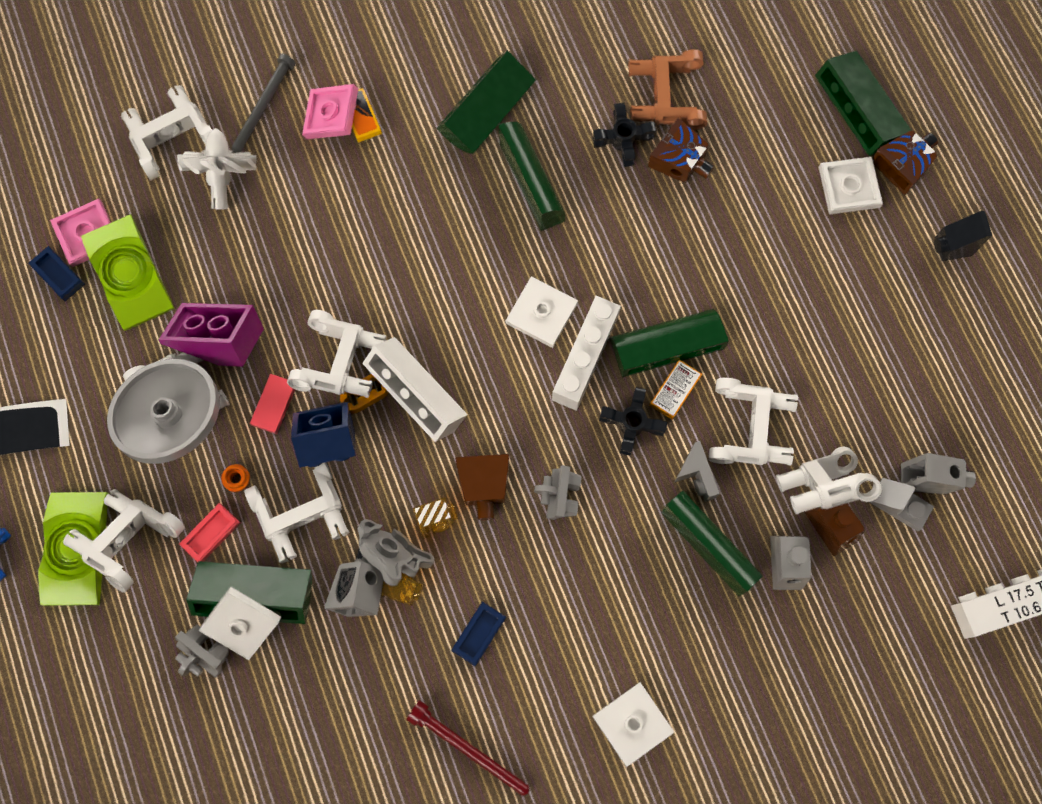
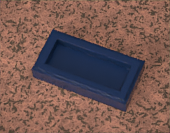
(56, 273)
(478, 634)

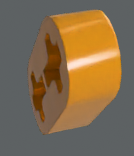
(364, 402)

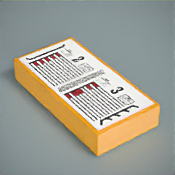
(675, 389)

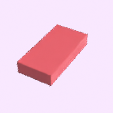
(272, 404)
(209, 533)

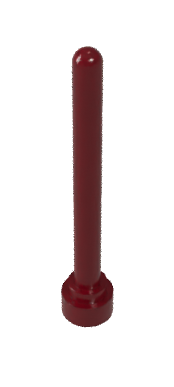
(422, 716)

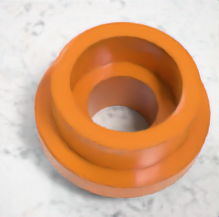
(228, 474)

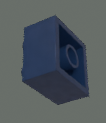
(323, 435)

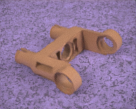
(659, 69)

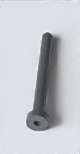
(285, 63)

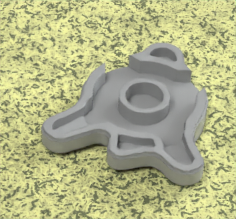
(391, 552)

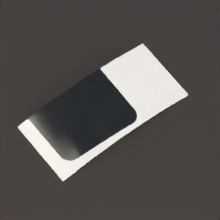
(33, 426)

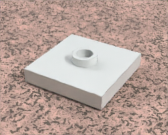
(850, 185)
(541, 312)
(239, 623)
(633, 724)

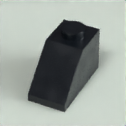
(963, 237)

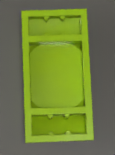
(127, 272)
(62, 573)

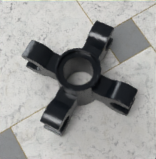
(624, 125)
(653, 426)

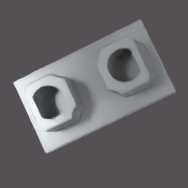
(555, 493)
(191, 645)

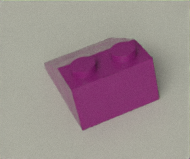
(214, 332)

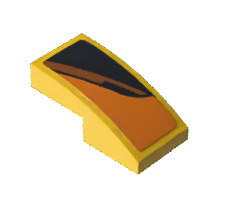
(364, 120)

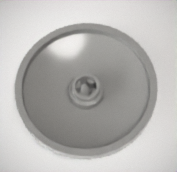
(163, 411)

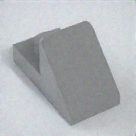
(698, 466)
(901, 503)

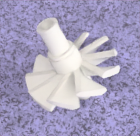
(217, 163)

